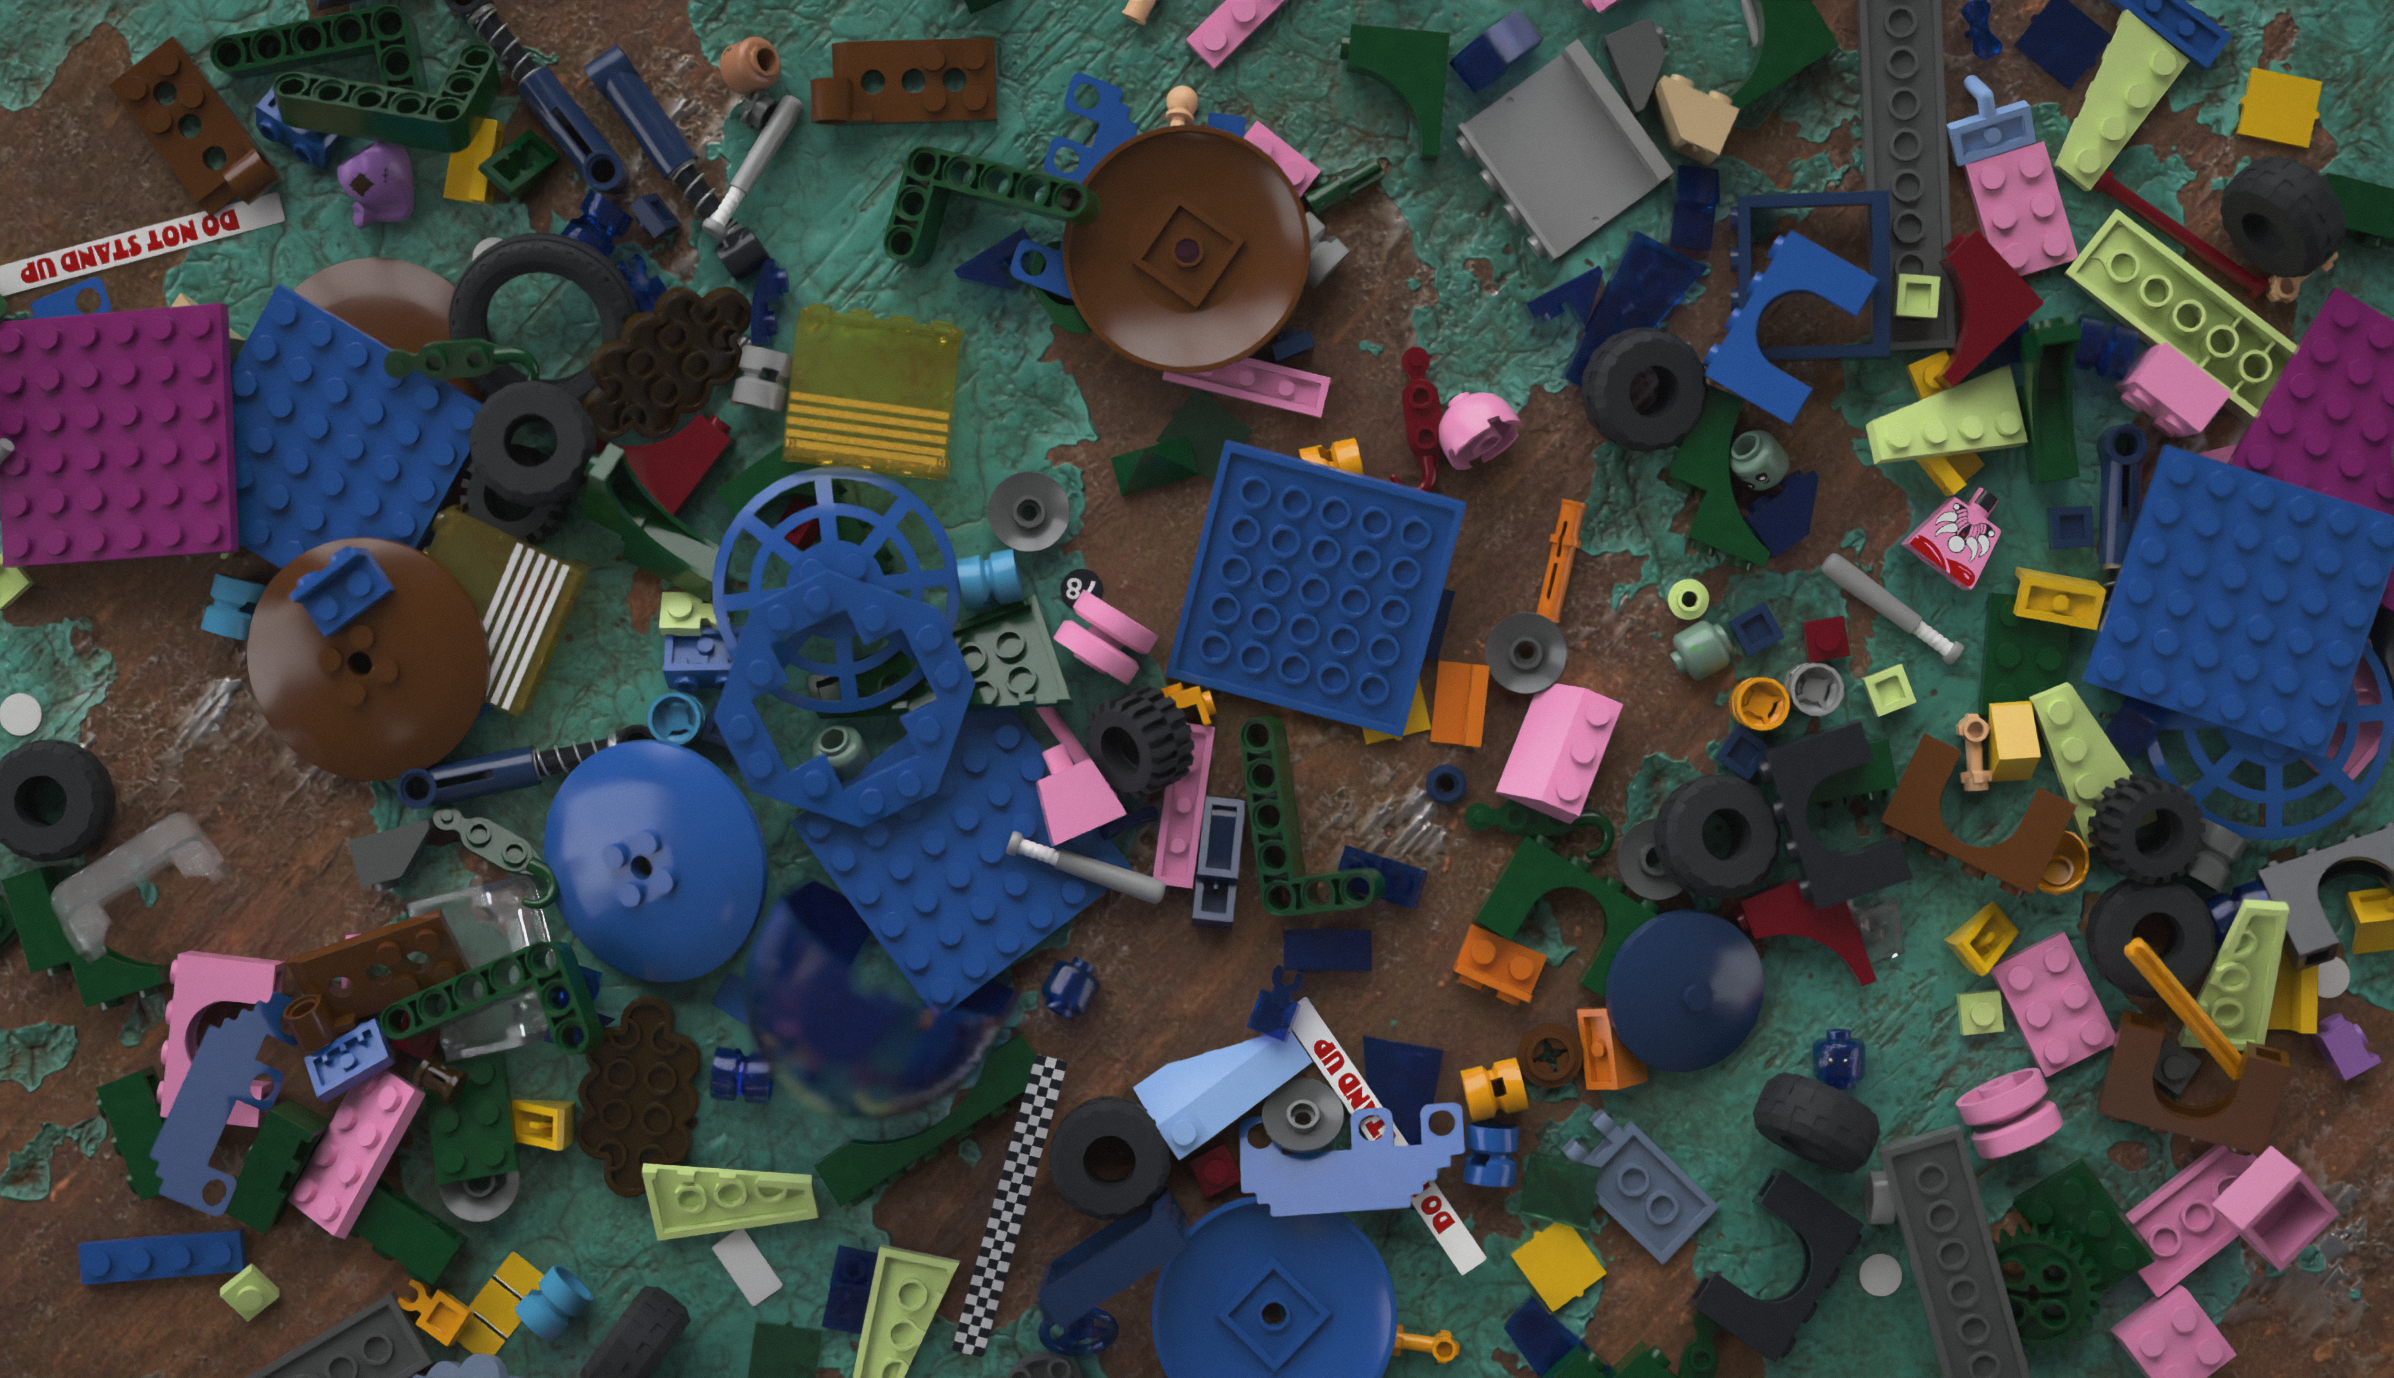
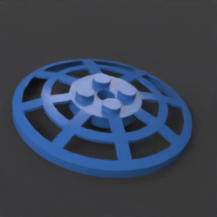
(844, 558)
(2274, 756)

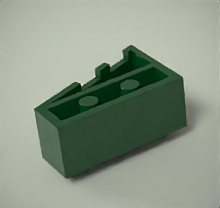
(275, 1165)

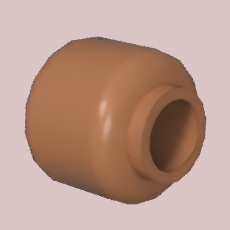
(750, 65)

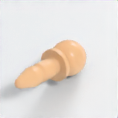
(1181, 106)

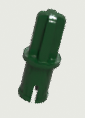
(1344, 186)

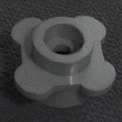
(757, 109)

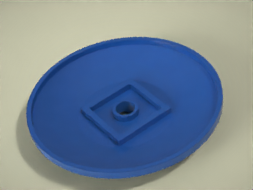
(702, 853)
(1241, 1260)

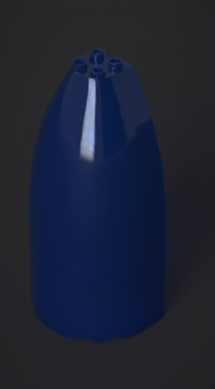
(850, 1047)

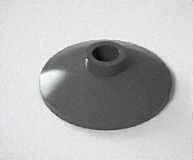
(1029, 491)
(1522, 673)
(1632, 865)
(1306, 1100)
(479, 1205)

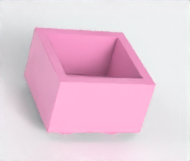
(2171, 391)
(2275, 1208)
(2173, 1337)

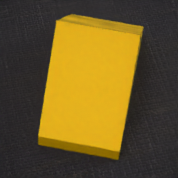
(2012, 741)
(1982, 939)
(544, 1123)

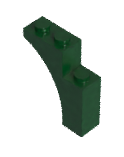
(2047, 399)
(1703, 466)
(650, 533)
(49, 949)
(1637, 1363)

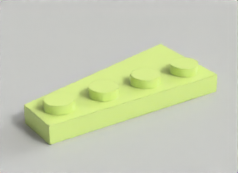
(2128, 85)
(1960, 420)
(2080, 753)
(2244, 975)
(715, 1200)
(900, 1309)

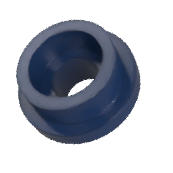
(1457, 791)

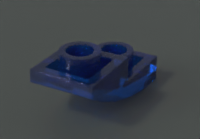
(1495, 50)
(768, 291)
(1402, 880)
(1327, 950)
(849, 1290)

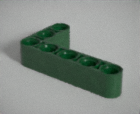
(332, 47)
(392, 114)
(983, 187)
(1287, 833)
(499, 989)

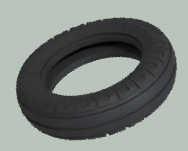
(535, 254)

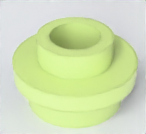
(1675, 599)

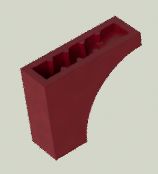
(1990, 303)
(680, 464)
(1781, 911)

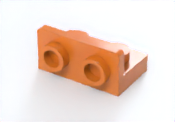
(1498, 964)

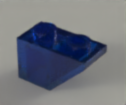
(1786, 516)

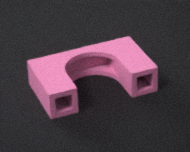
(199, 983)

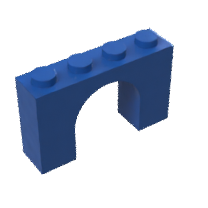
(1794, 269)

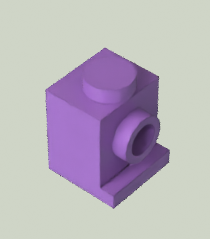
(2343, 1047)

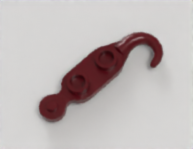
(1421, 417)

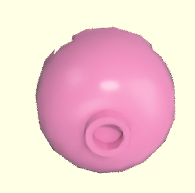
(1477, 427)

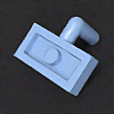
(1992, 129)

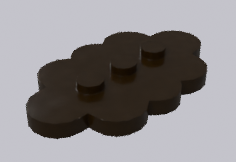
(667, 362)
(639, 1095)

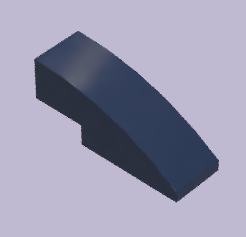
(1218, 863)

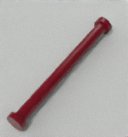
(2180, 235)

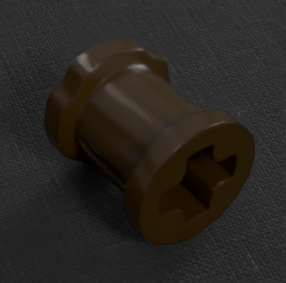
(426, 1075)

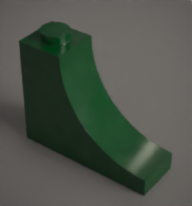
(1788, 41)
(1409, 65)

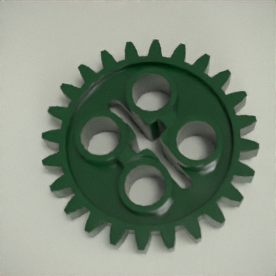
(2034, 1254)

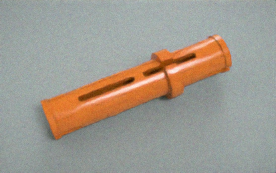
(1561, 559)

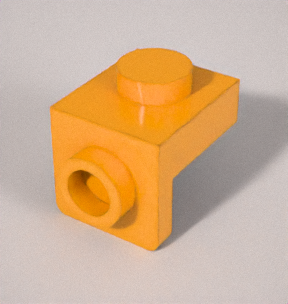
(1192, 696)

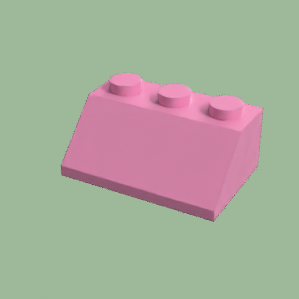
(1559, 750)

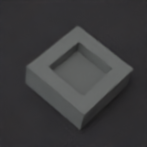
(2174, 1066)

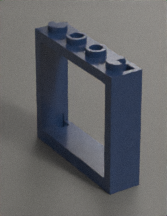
(1742, 263)
(1112, 1260)

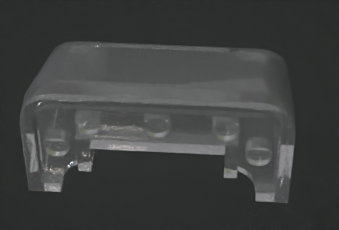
(81, 897)
(489, 925)

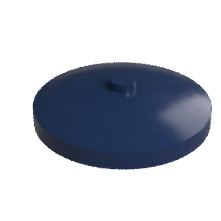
(1684, 990)

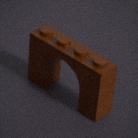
(2015, 862)
(2235, 1120)

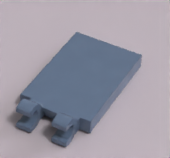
(1644, 1187)

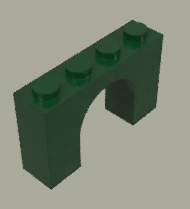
(771, 468)
(1536, 870)

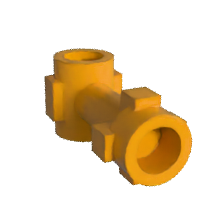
(1441, 1344)

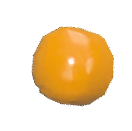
(2066, 867)

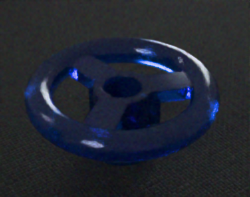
(1080, 1330)

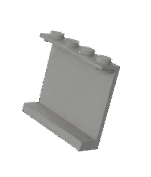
(1563, 153)

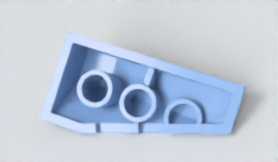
(1210, 1091)

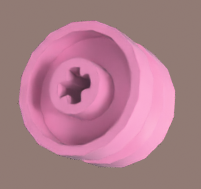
(1105, 638)
(2009, 1113)

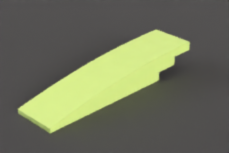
(2177, 304)

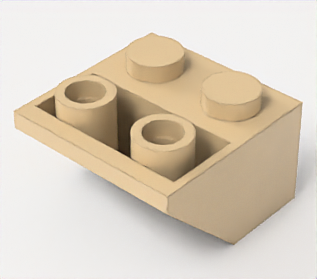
(1692, 120)

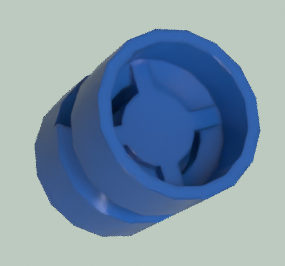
(1491, 1154)

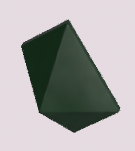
(520, 165)
(1155, 466)

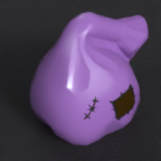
(379, 182)

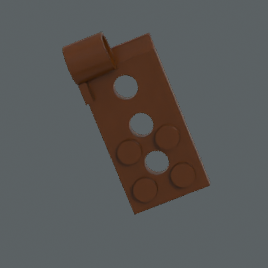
(845, 103)
(247, 168)
(334, 1010)

